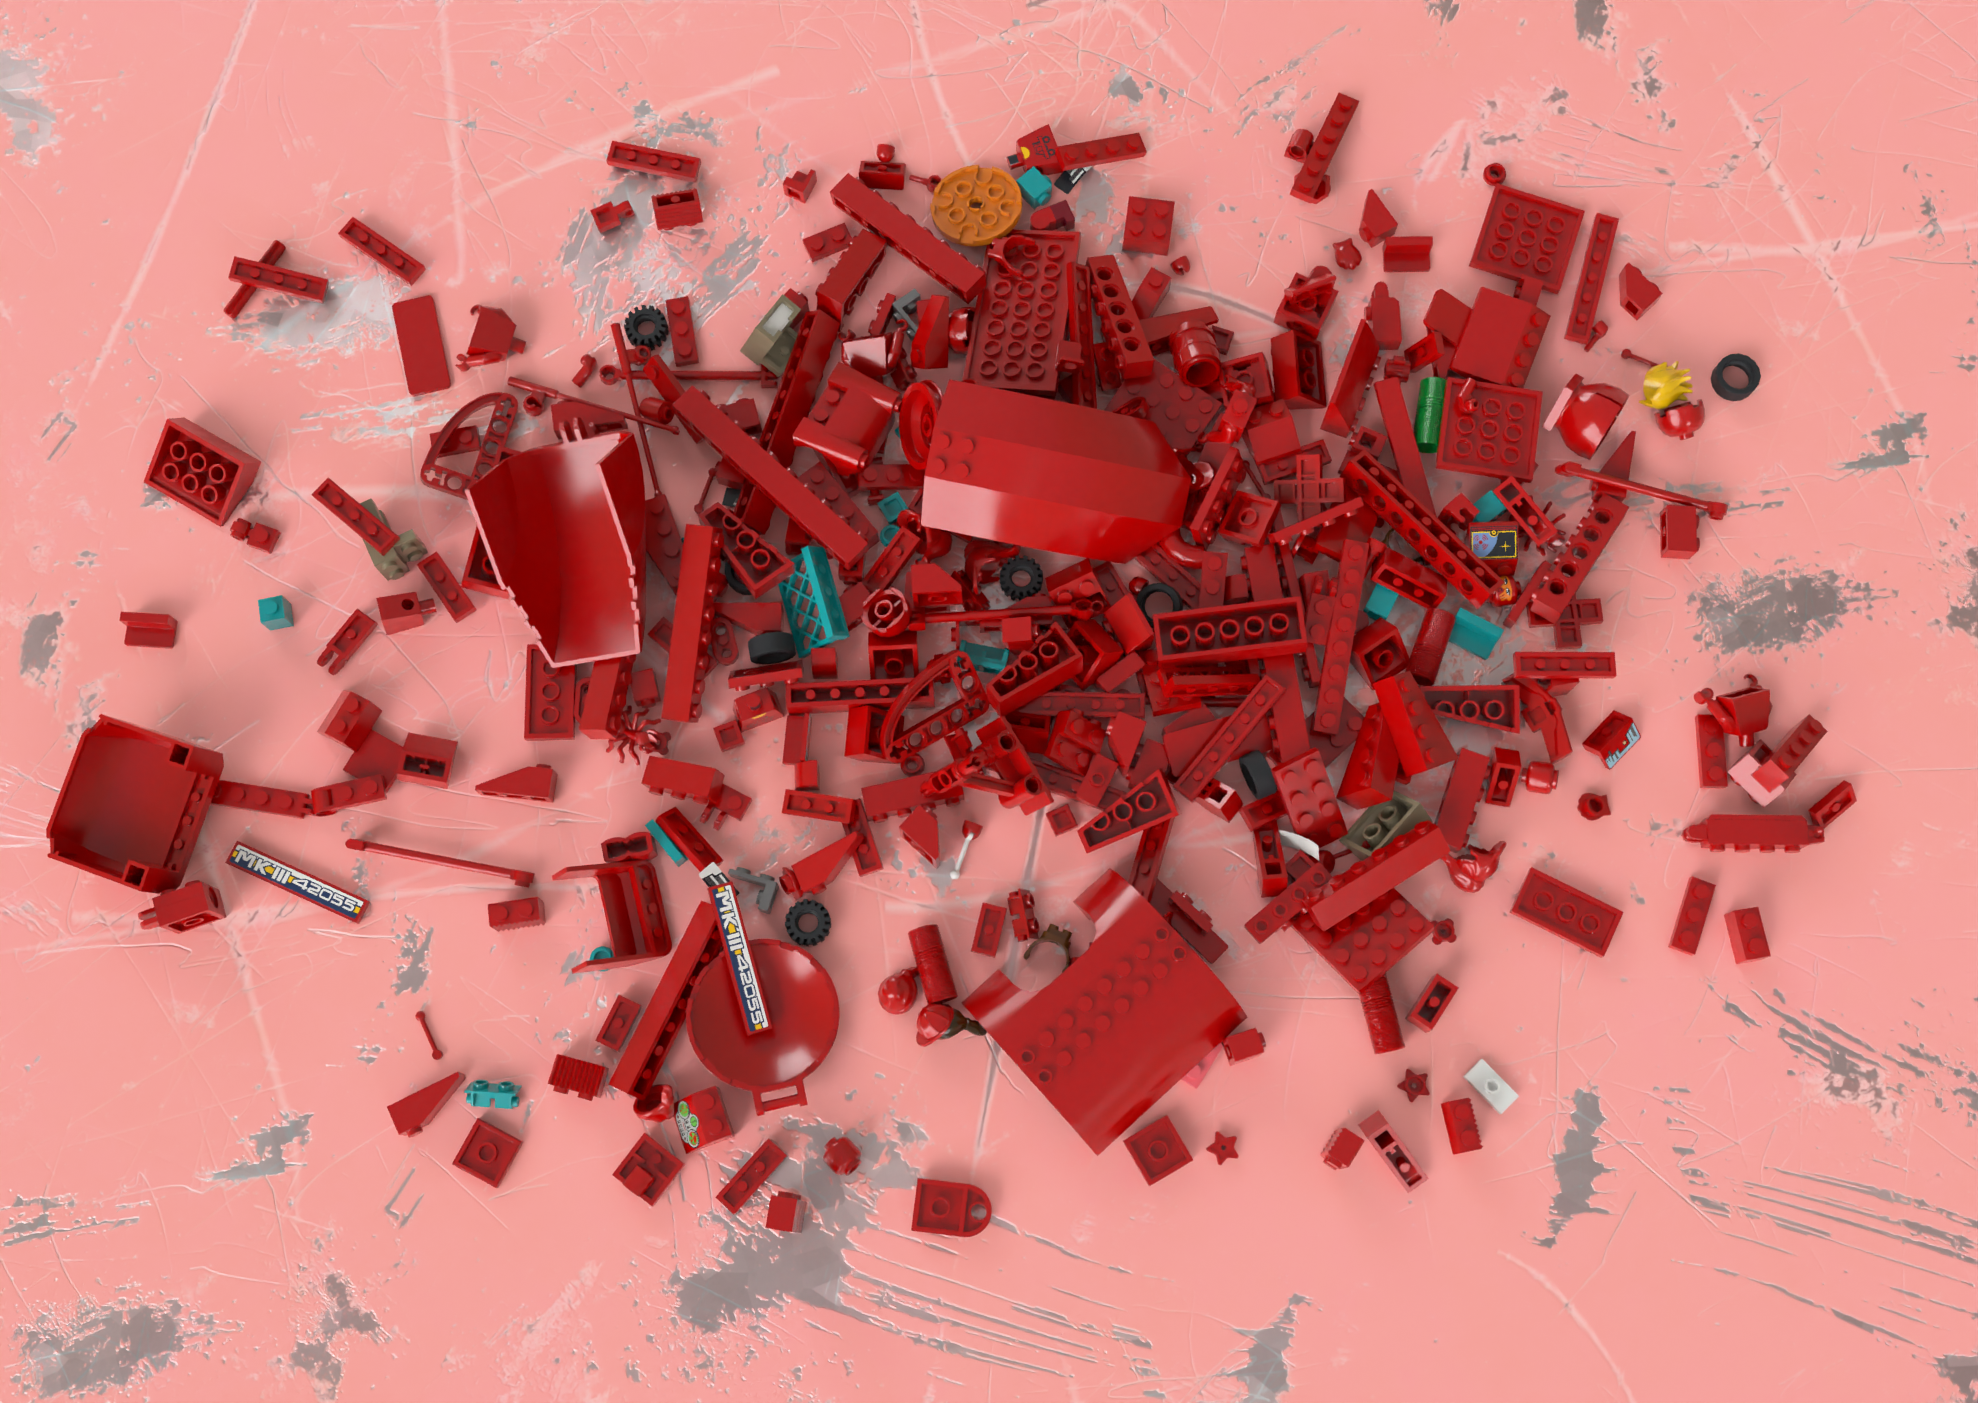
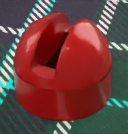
(885, 152)
(1181, 264)
(1137, 585)

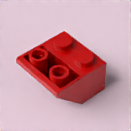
(1077, 583)
(427, 760)

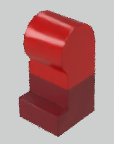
(1053, 217)

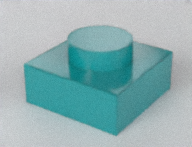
(892, 507)

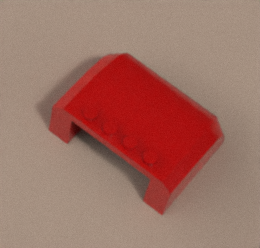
(133, 805)

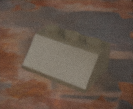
(1384, 823)

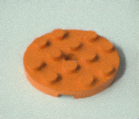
(975, 226)

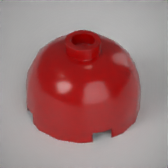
(960, 328)
(1681, 419)
(886, 612)

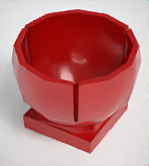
(1585, 414)

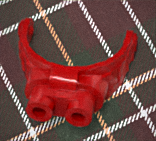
(1003, 246)

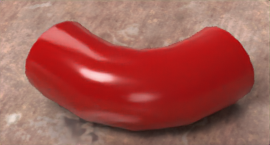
(1181, 551)

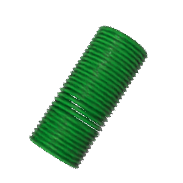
(1429, 414)

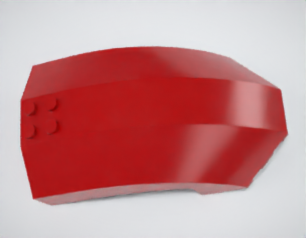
(1051, 475)

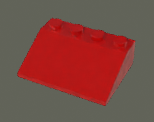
(1499, 339)
(1352, 382)
(200, 470)

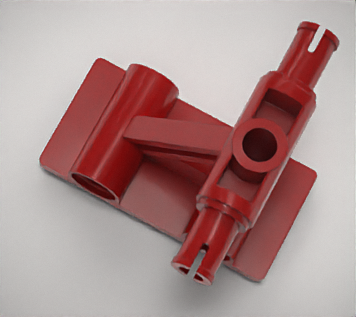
(1018, 776)

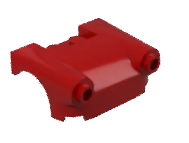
(849, 420)

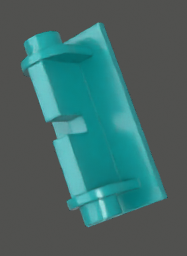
(482, 1091)

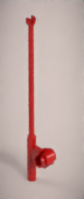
(637, 356)
(534, 403)

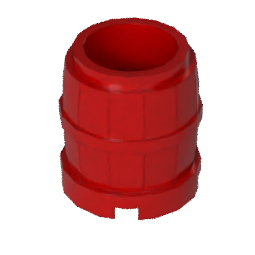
(1195, 353)

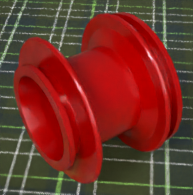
(917, 420)

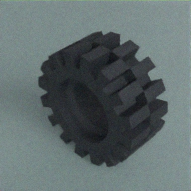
(640, 316)
(1021, 564)
(797, 912)

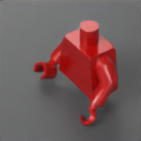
(490, 338)
(873, 354)
(1236, 414)
(1740, 711)

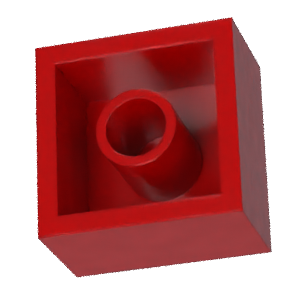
(1148, 225)

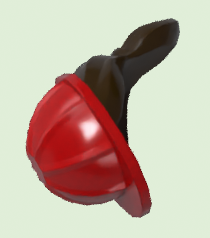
(942, 1022)

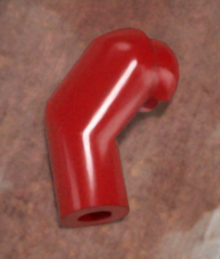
(589, 364)
(1465, 396)

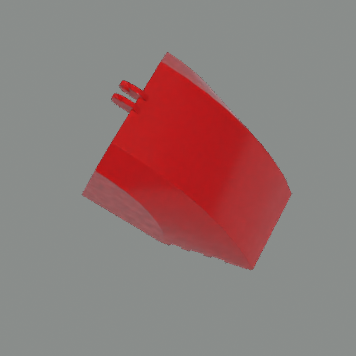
(570, 542)

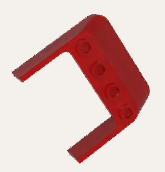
(631, 911)

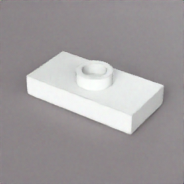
(1490, 1086)

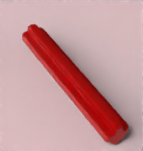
(246, 291)

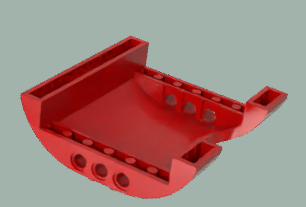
(1116, 1020)

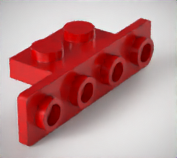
(1287, 905)
(1188, 921)

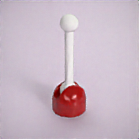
(970, 831)

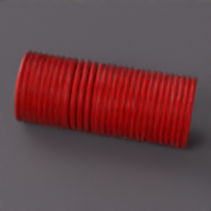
(1430, 643)
(933, 970)
(1383, 1020)

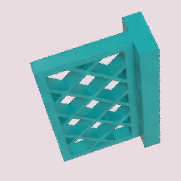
(823, 594)

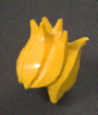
(1665, 385)

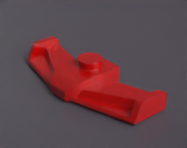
(1543, 714)

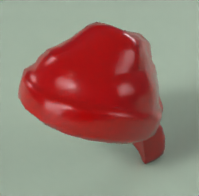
(899, 991)
(657, 1105)

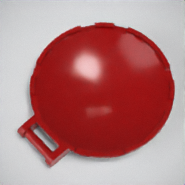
(802, 1018)

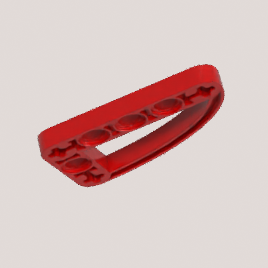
(483, 457)
(968, 698)

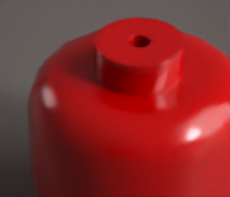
(1326, 859)

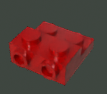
(1248, 519)
(1074, 741)

